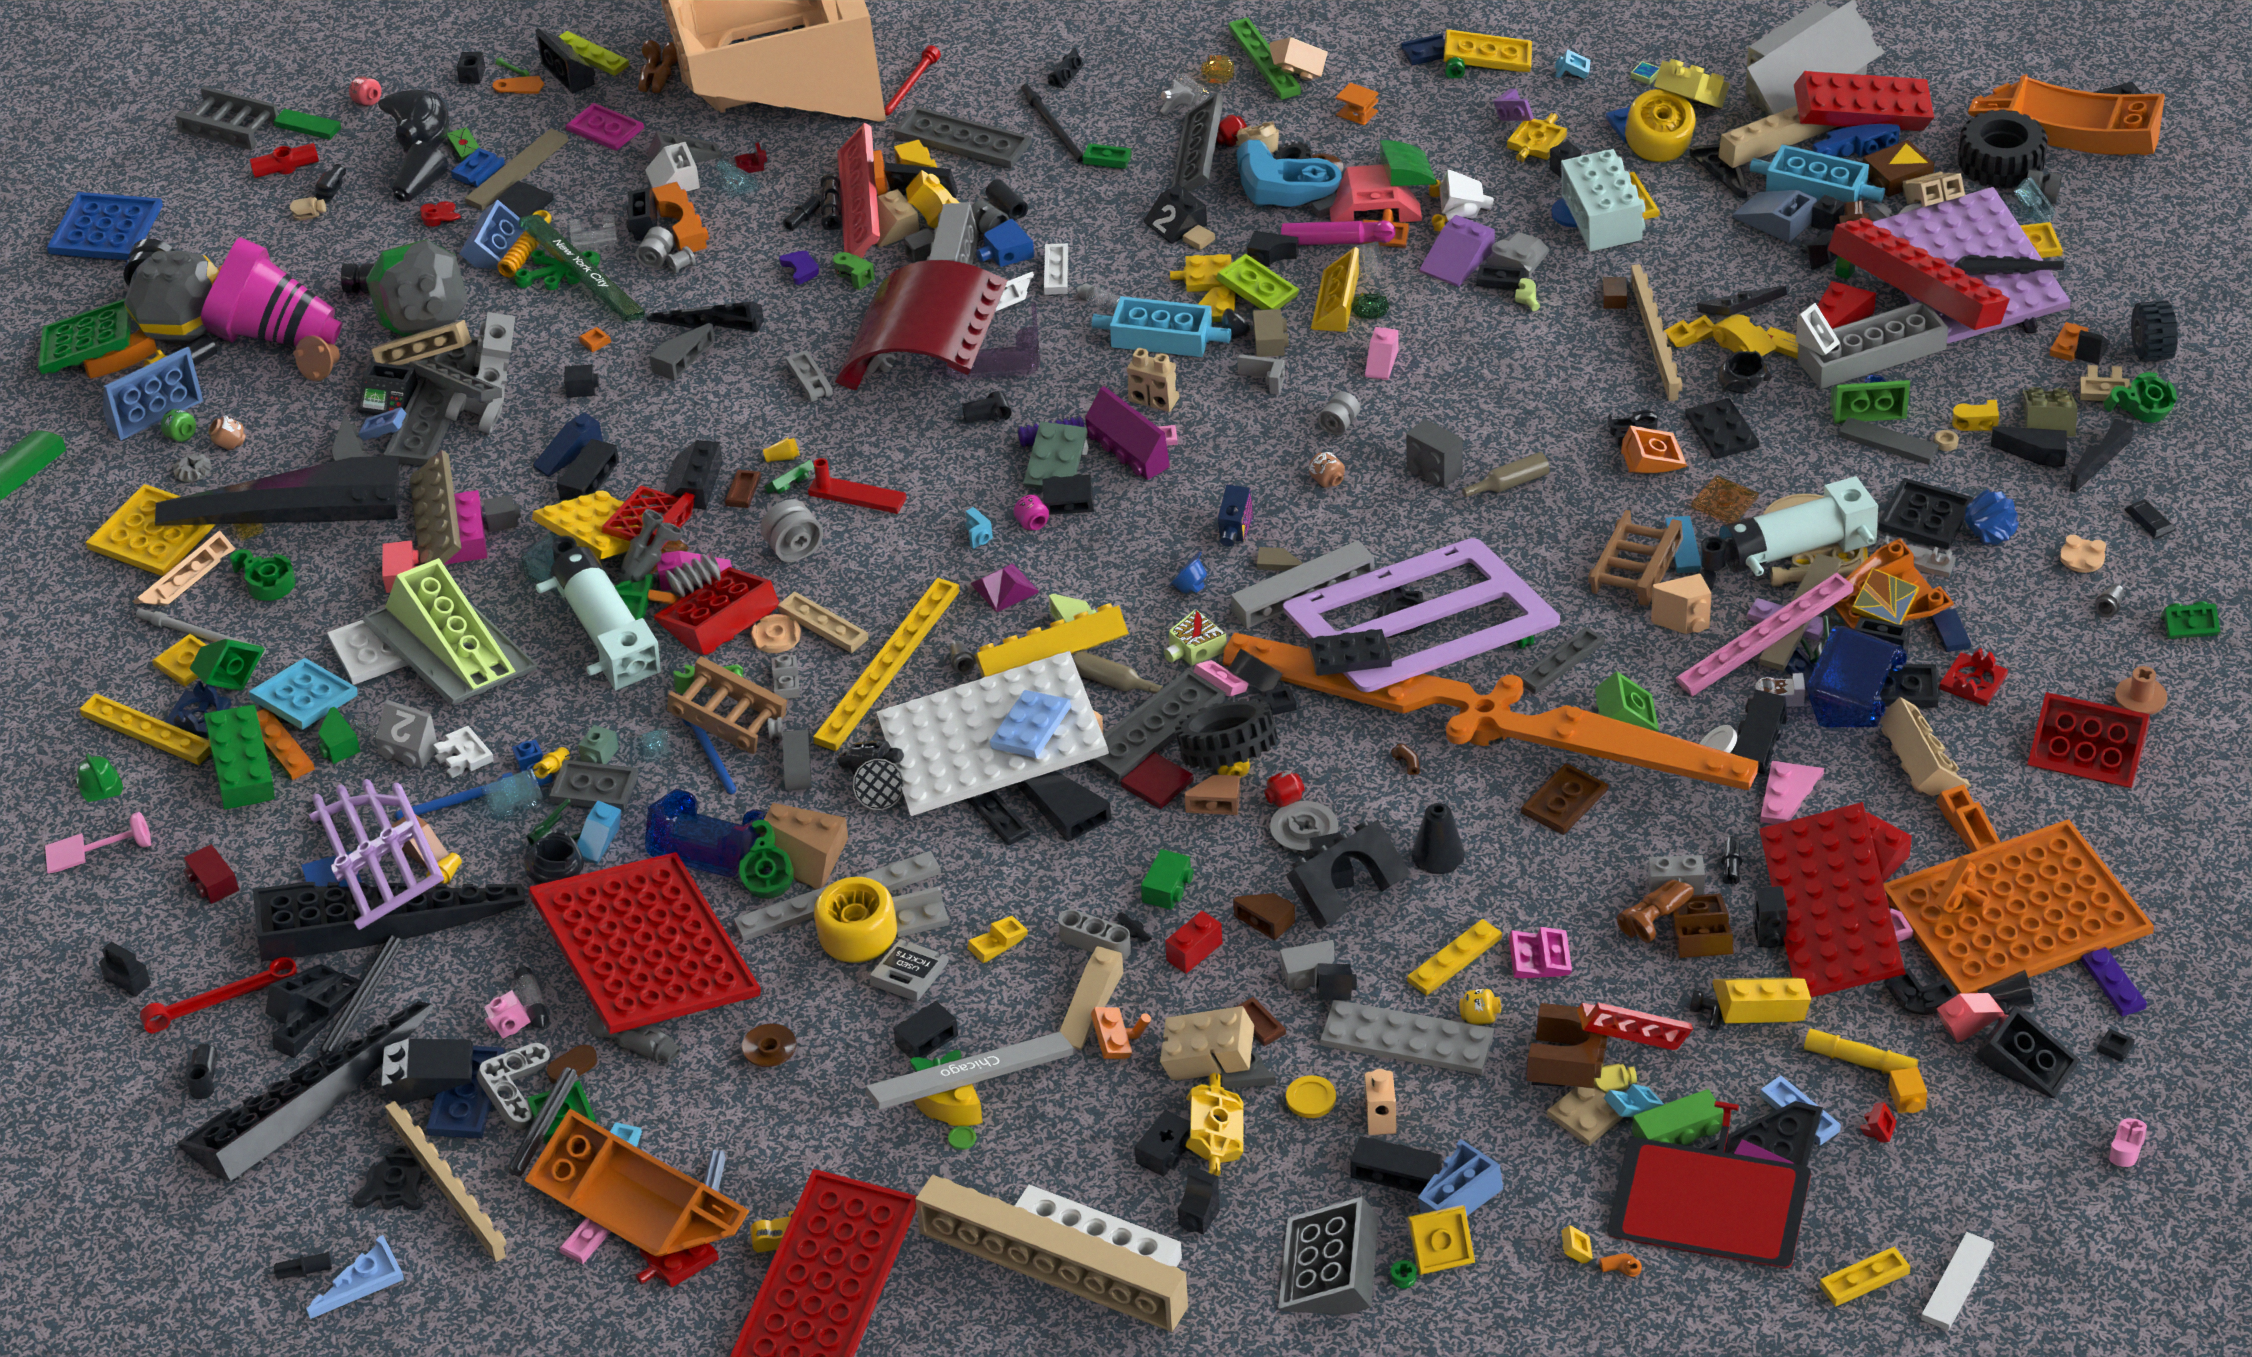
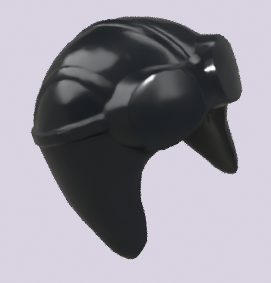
(418, 116)

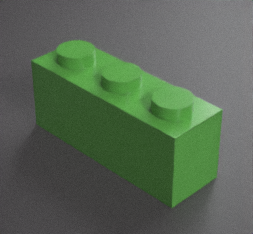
(1680, 1120)

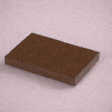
(1564, 798)

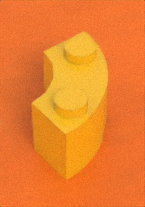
(928, 196)
(1741, 335)
(954, 1106)

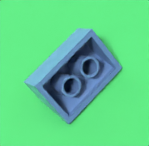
(492, 236)

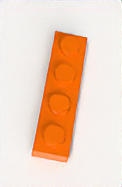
(283, 746)

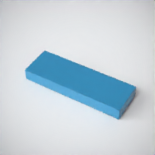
(1687, 555)

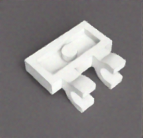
(468, 747)

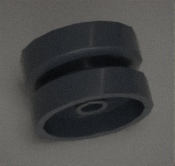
(140, 252)

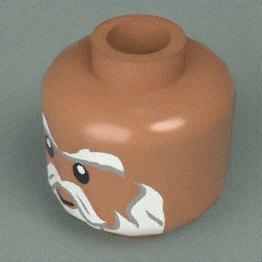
(226, 432)
(1326, 469)

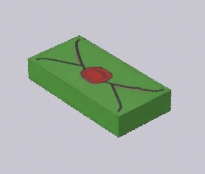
(462, 142)

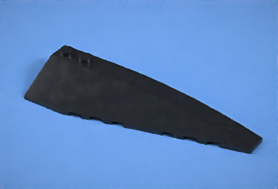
(320, 493)
(321, 919)
(265, 1122)

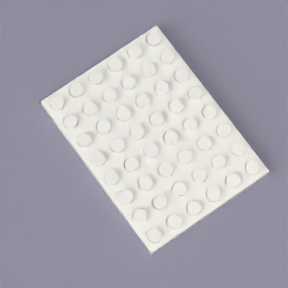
(951, 731)

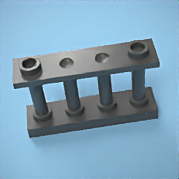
(224, 132)

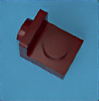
(752, 162)

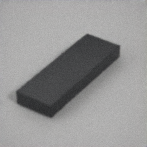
(1000, 817)

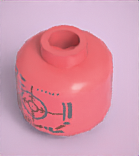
(365, 91)

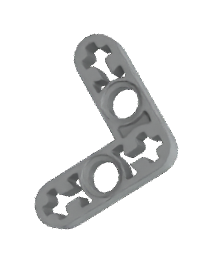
(504, 1081)

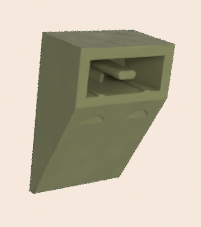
(2050, 409)

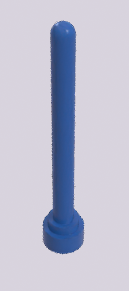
(713, 757)
(447, 801)

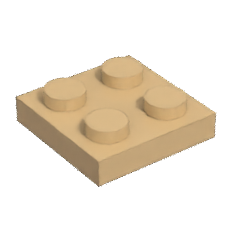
(1584, 1114)

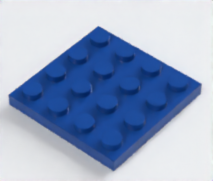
(104, 225)

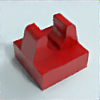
(1879, 1123)

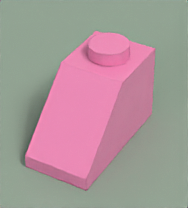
(1382, 353)

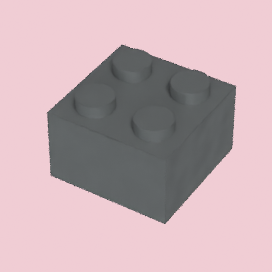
(1434, 453)

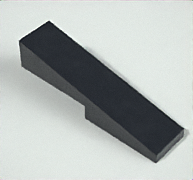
(2096, 458)
(321, 1008)

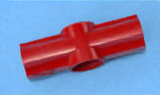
(284, 160)

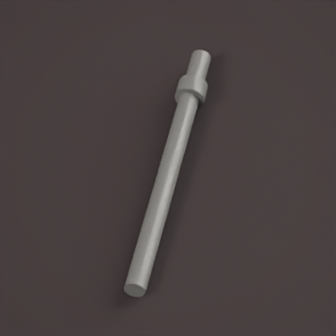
(161, 619)

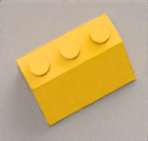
(1762, 999)

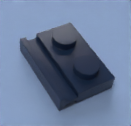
(1424, 49)

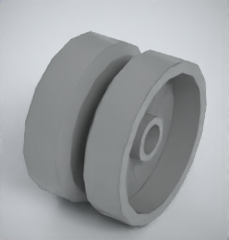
(791, 530)

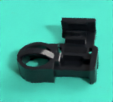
(1620, 426)

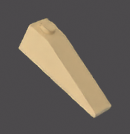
(1093, 990)

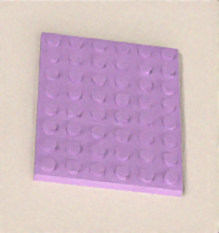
(1981, 227)

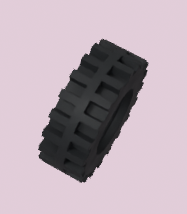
(1226, 733)

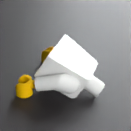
(1458, 197)

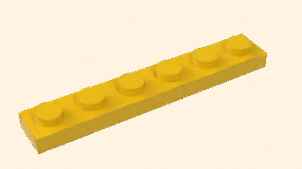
(146, 729)

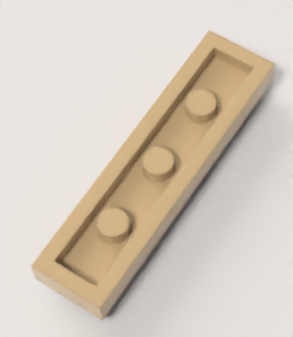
(823, 622)

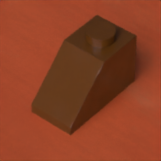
(1265, 913)

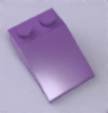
(1458, 250)

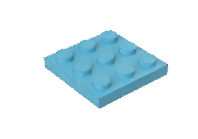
(303, 693)

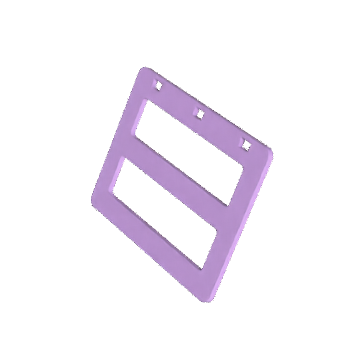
(1501, 583)

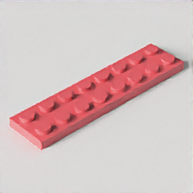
(858, 192)

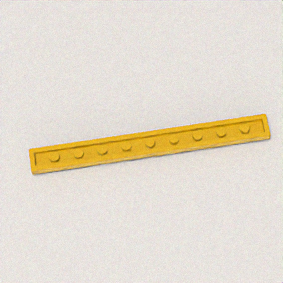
(886, 664)

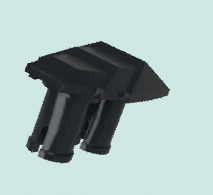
(1818, 249)

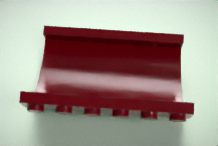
(928, 311)

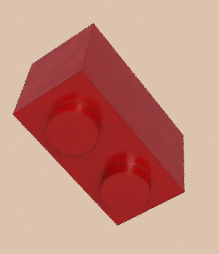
(1193, 942)

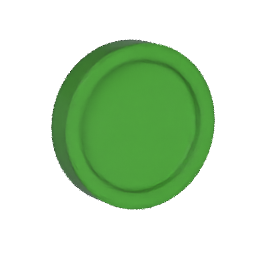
(962, 1137)

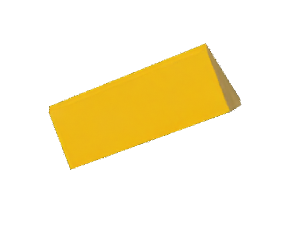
(1337, 293)

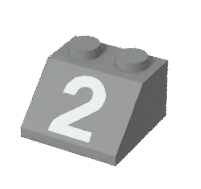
(406, 735)

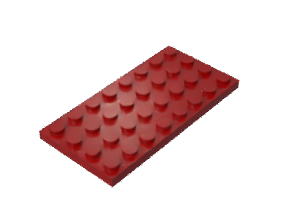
(1835, 900)
(827, 1270)

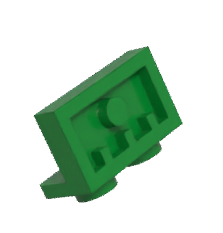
(2191, 620)

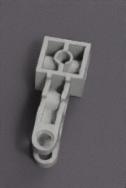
(492, 366)

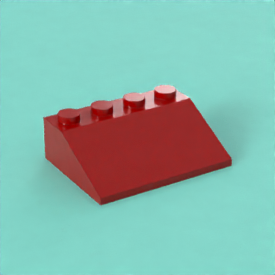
(719, 610)
(2089, 740)

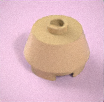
(1266, 133)

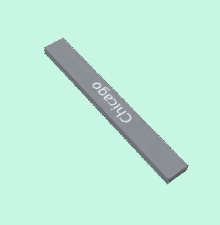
(968, 1070)

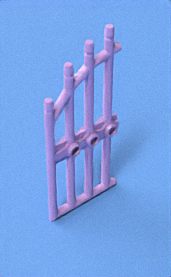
(370, 853)

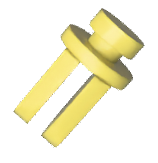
(1615, 1078)

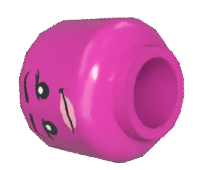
(1031, 512)

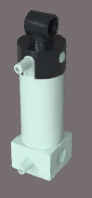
(1842, 517)
(624, 644)

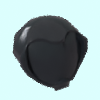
(1743, 372)
(553, 858)

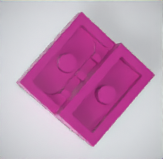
(1540, 953)

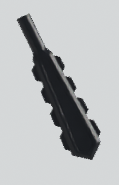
(2007, 265)

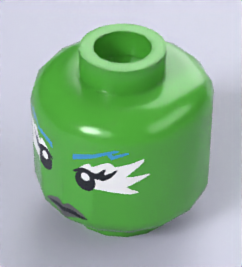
(178, 425)

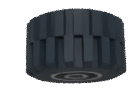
(2154, 330)

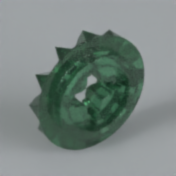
(1369, 311)

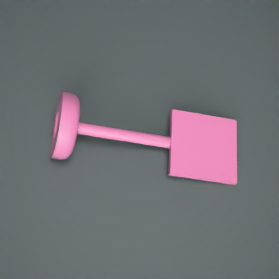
(72, 850)

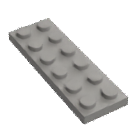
(1407, 1037)

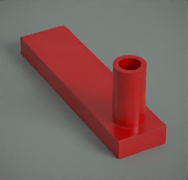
(852, 492)

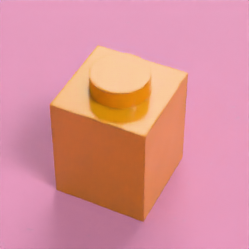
(1908, 1090)

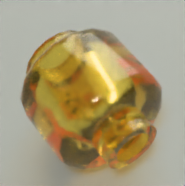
(1218, 69)

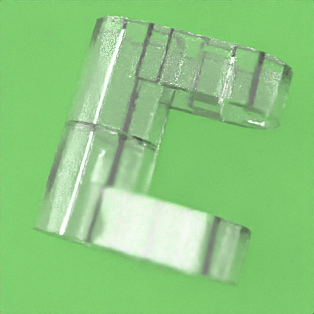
(594, 239)

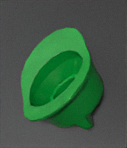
(98, 779)

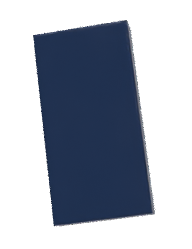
(1950, 630)

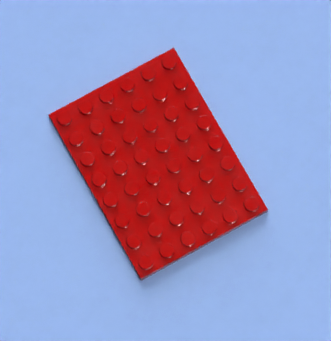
(643, 942)

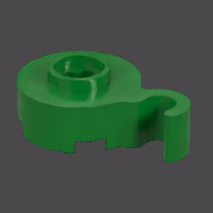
(2145, 398)
(267, 577)
(766, 855)

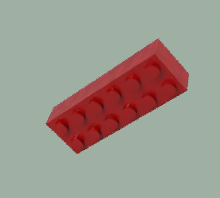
(1863, 100)

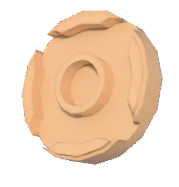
(770, 638)

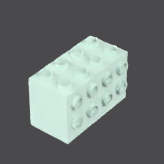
(1602, 200)

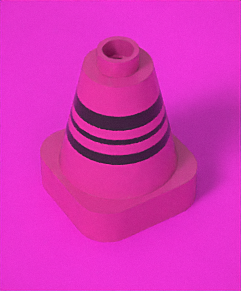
(264, 301)

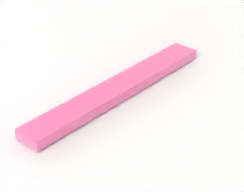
(1764, 634)

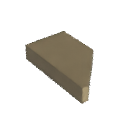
(1276, 559)

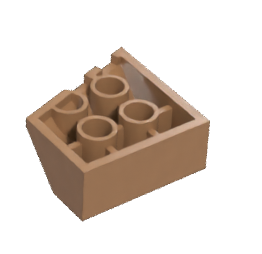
(810, 840)

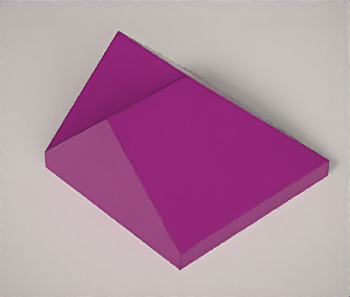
(1004, 587)

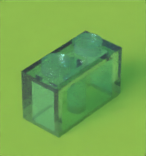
(512, 793)

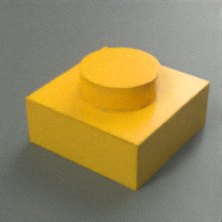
(1576, 1244)

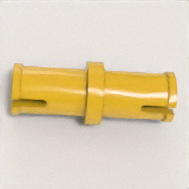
(551, 762)

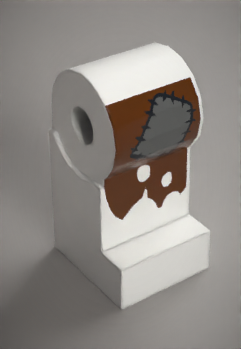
(1791, 688)

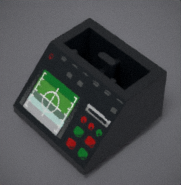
(386, 388)

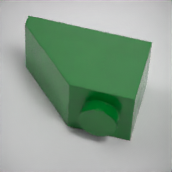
(337, 738)

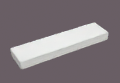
(1957, 1281)

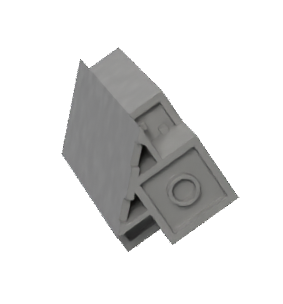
(1811, 41)

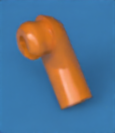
(1622, 1262)

